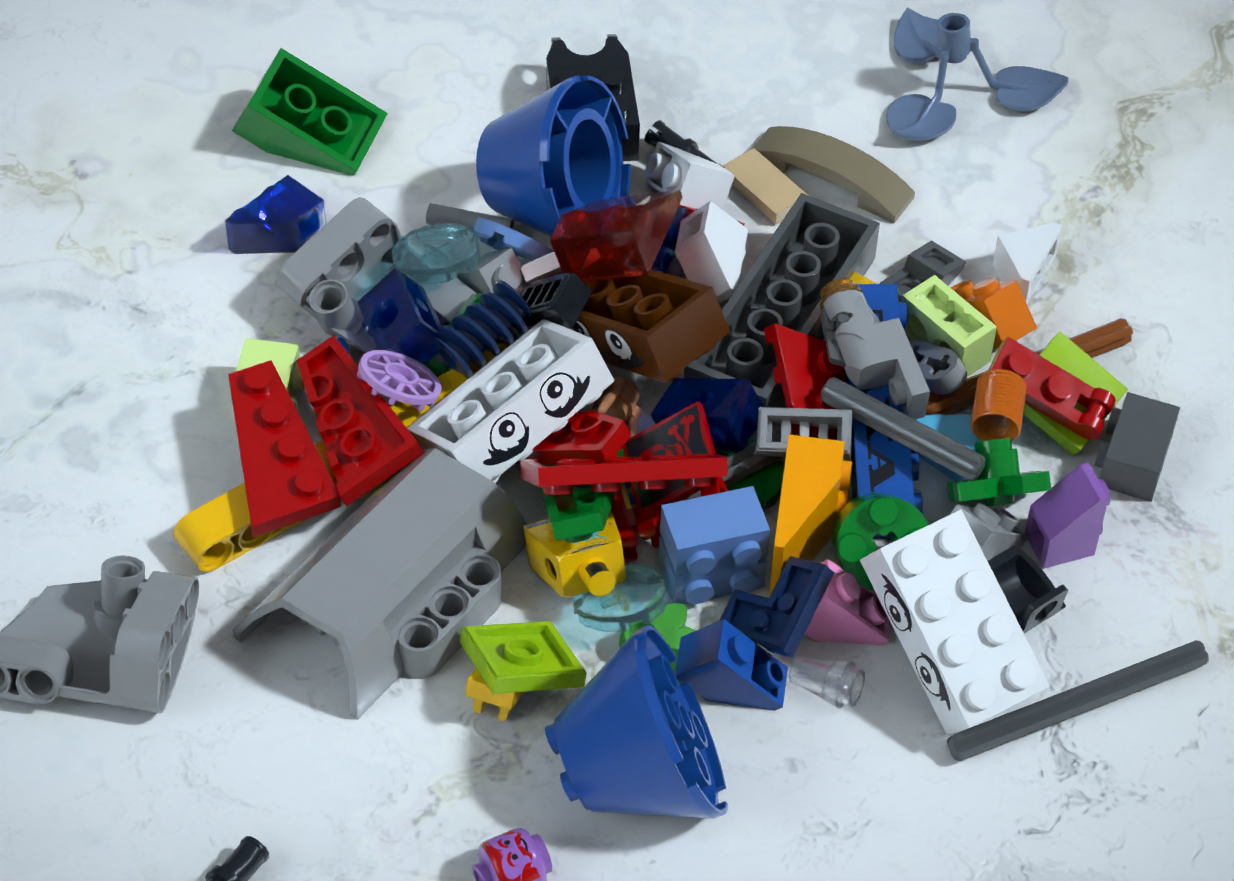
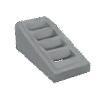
(821, 418)

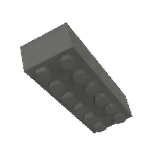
(784, 288)

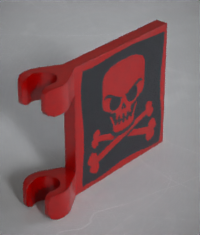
(676, 435)

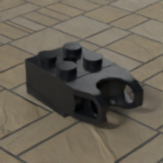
(609, 66)

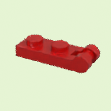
(1056, 390)

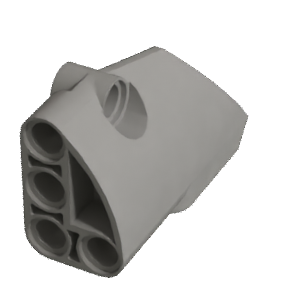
(345, 264)
(102, 639)

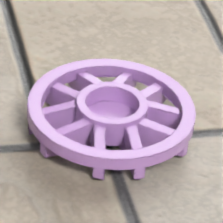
(400, 380)

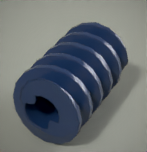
(482, 328)

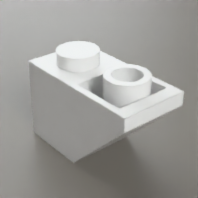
(694, 176)
(712, 249)

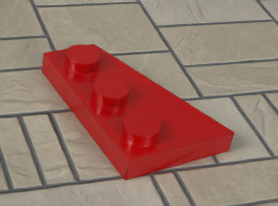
(802, 371)
(584, 437)

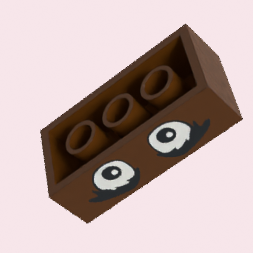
(652, 322)

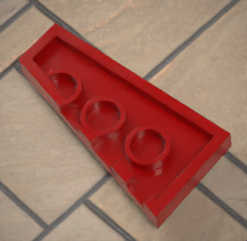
(358, 429)
(606, 477)

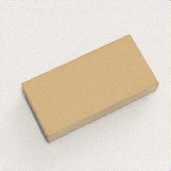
(763, 184)

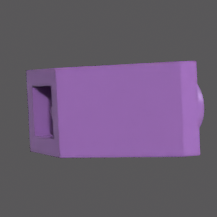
(1068, 518)

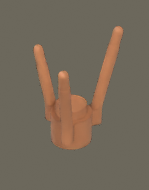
(620, 402)

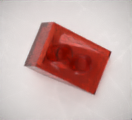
(614, 235)

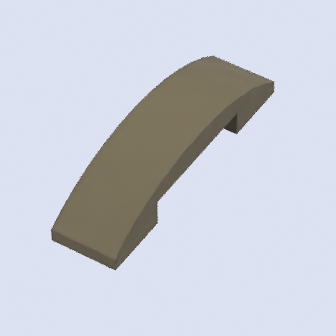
(840, 163)

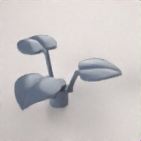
(949, 38)

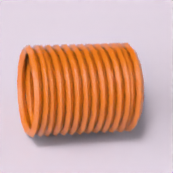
(998, 405)

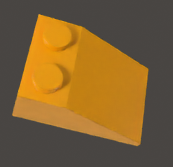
(809, 499)

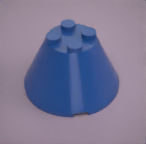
(639, 738)

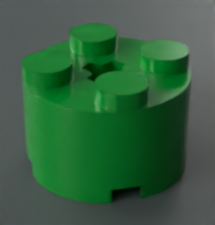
(865, 518)

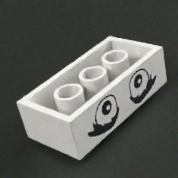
(516, 400)
(954, 623)

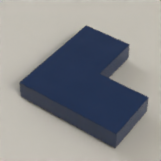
(782, 619)

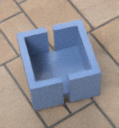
(713, 546)

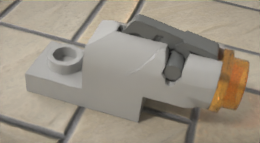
(870, 349)

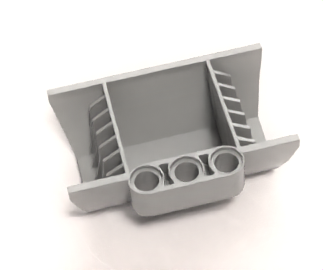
(399, 570)

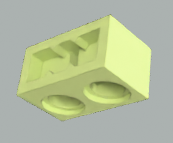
(947, 320)

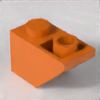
(1000, 304)

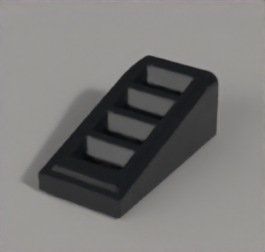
(556, 299)

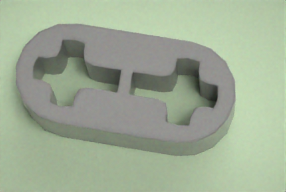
(939, 366)

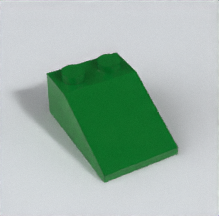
(309, 117)

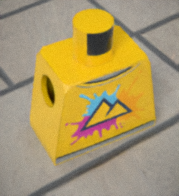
(577, 566)

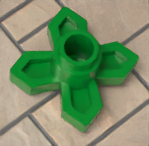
(1000, 476)

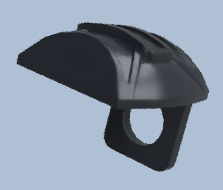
(1027, 588)

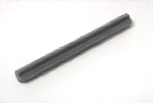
(1077, 700)

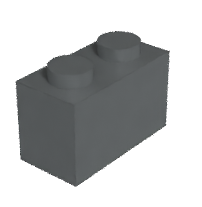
(1138, 445)

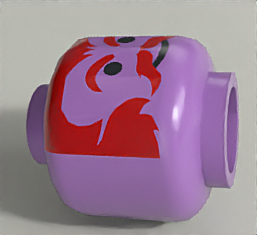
(513, 857)

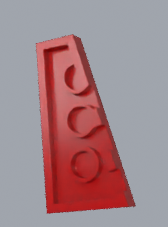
(277, 456)

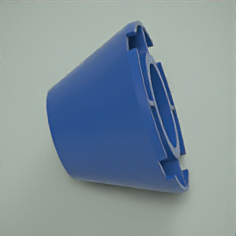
(554, 154)

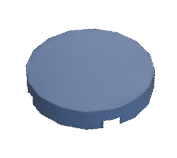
(502, 237)

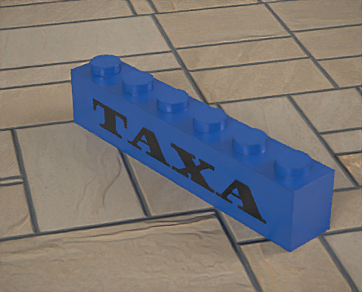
(876, 459)

